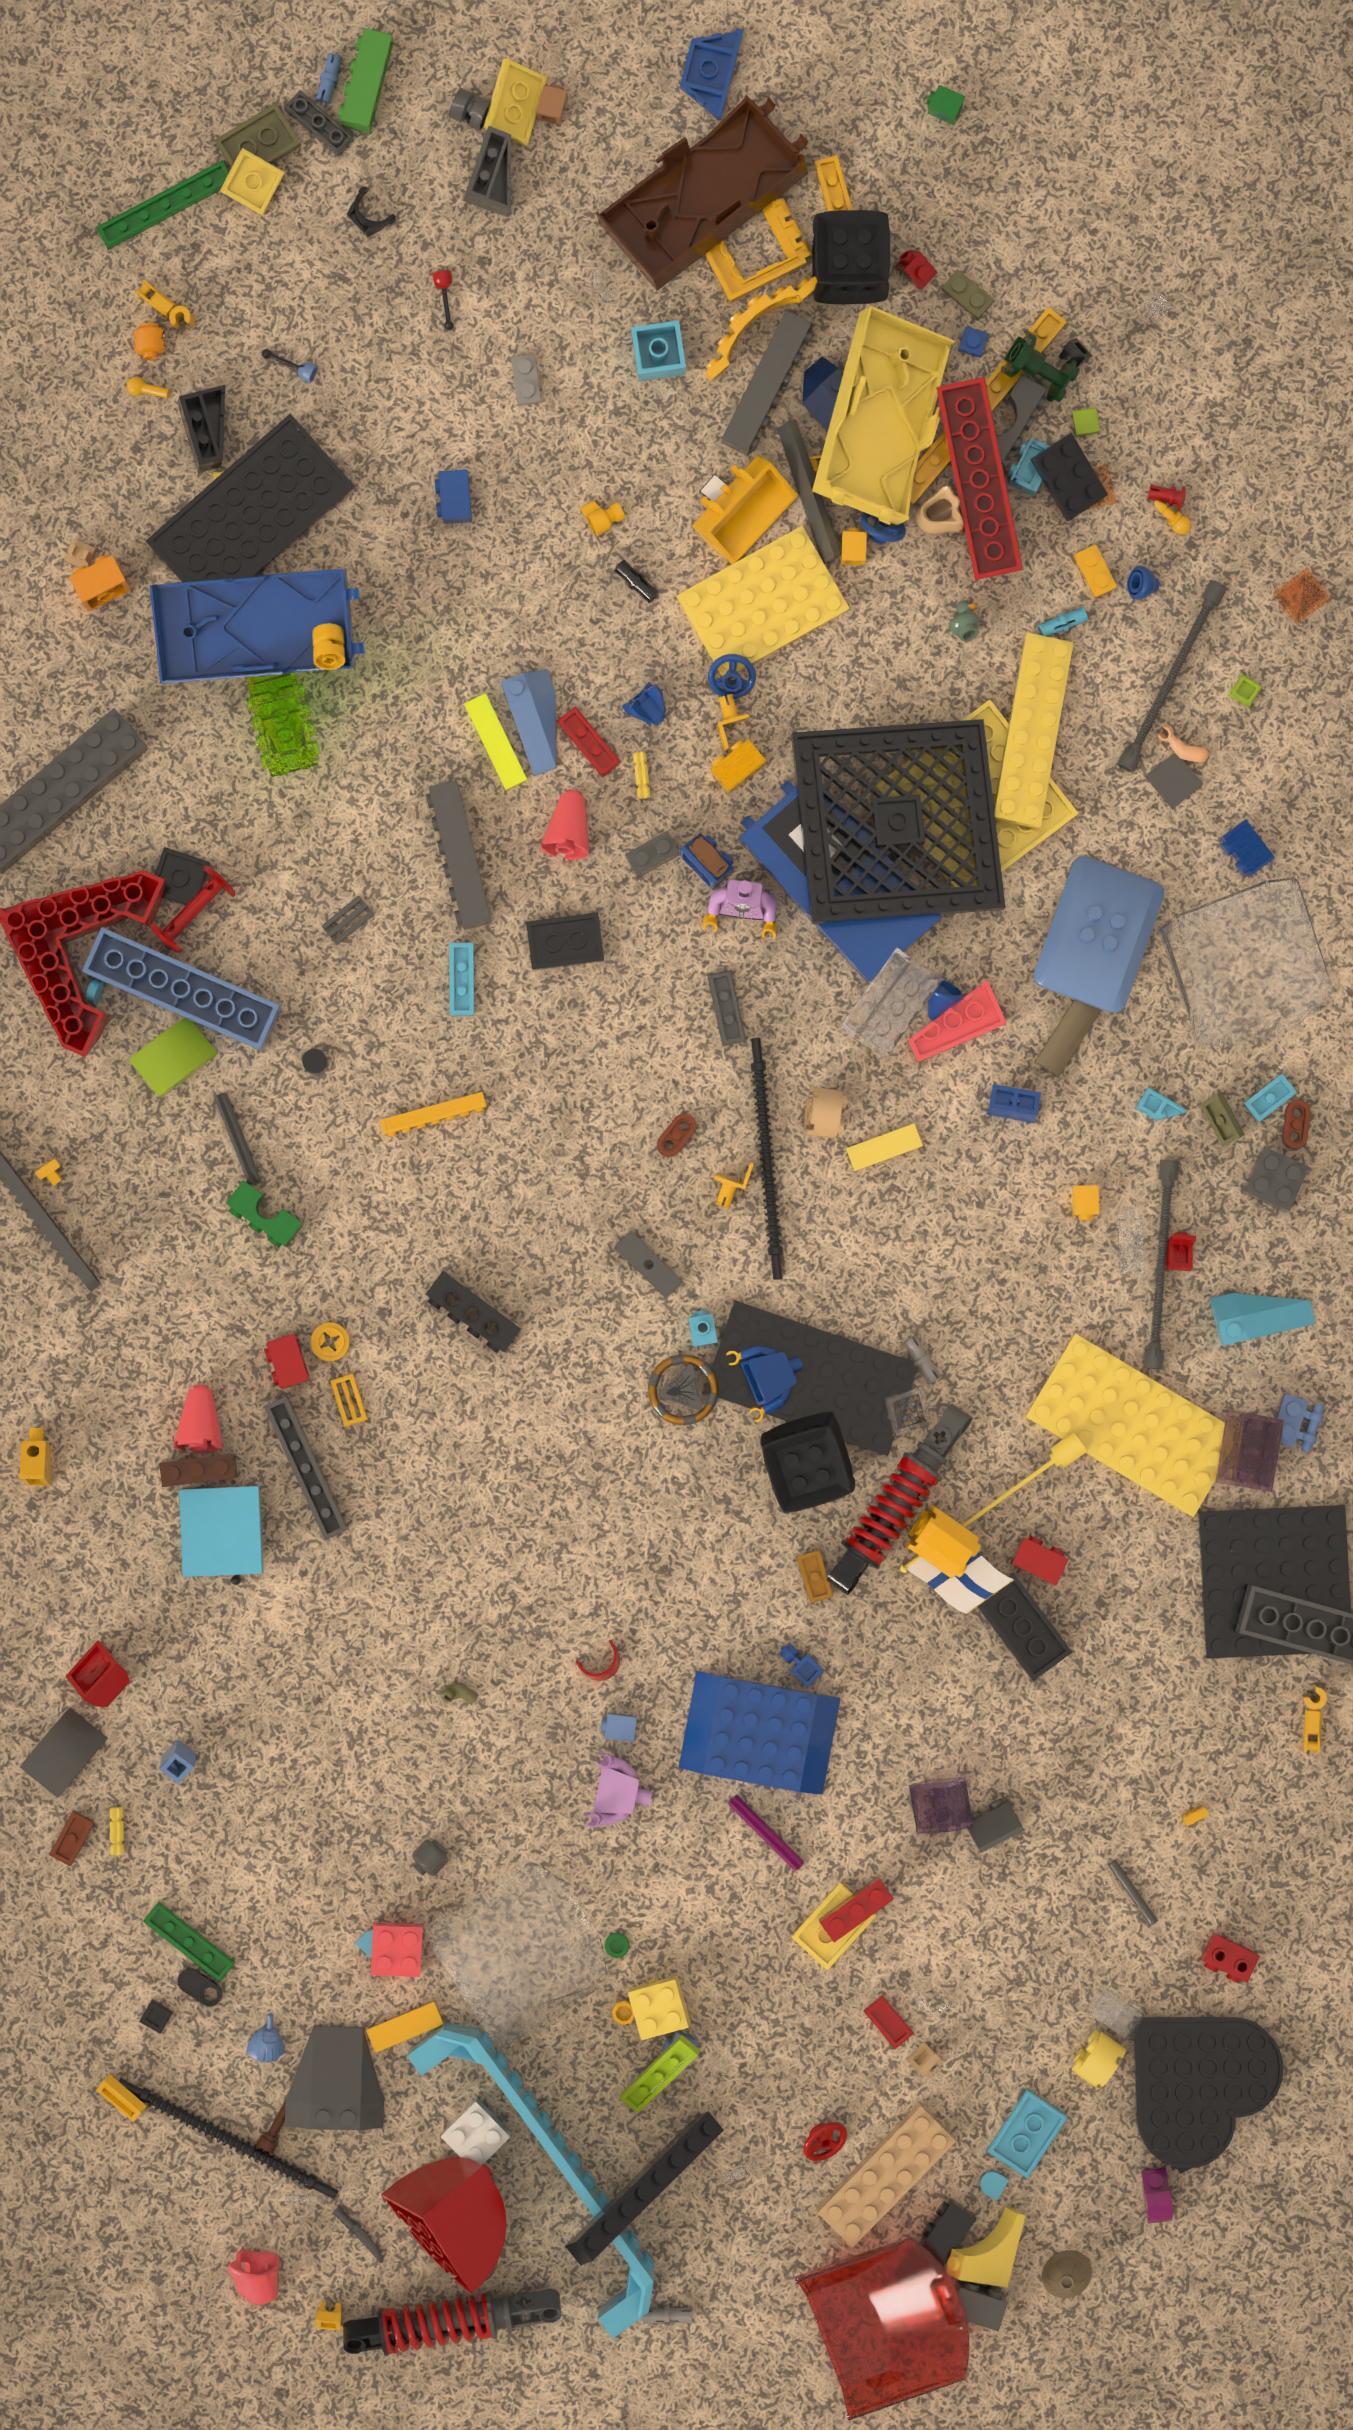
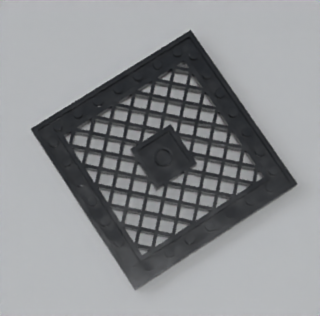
(897, 821)

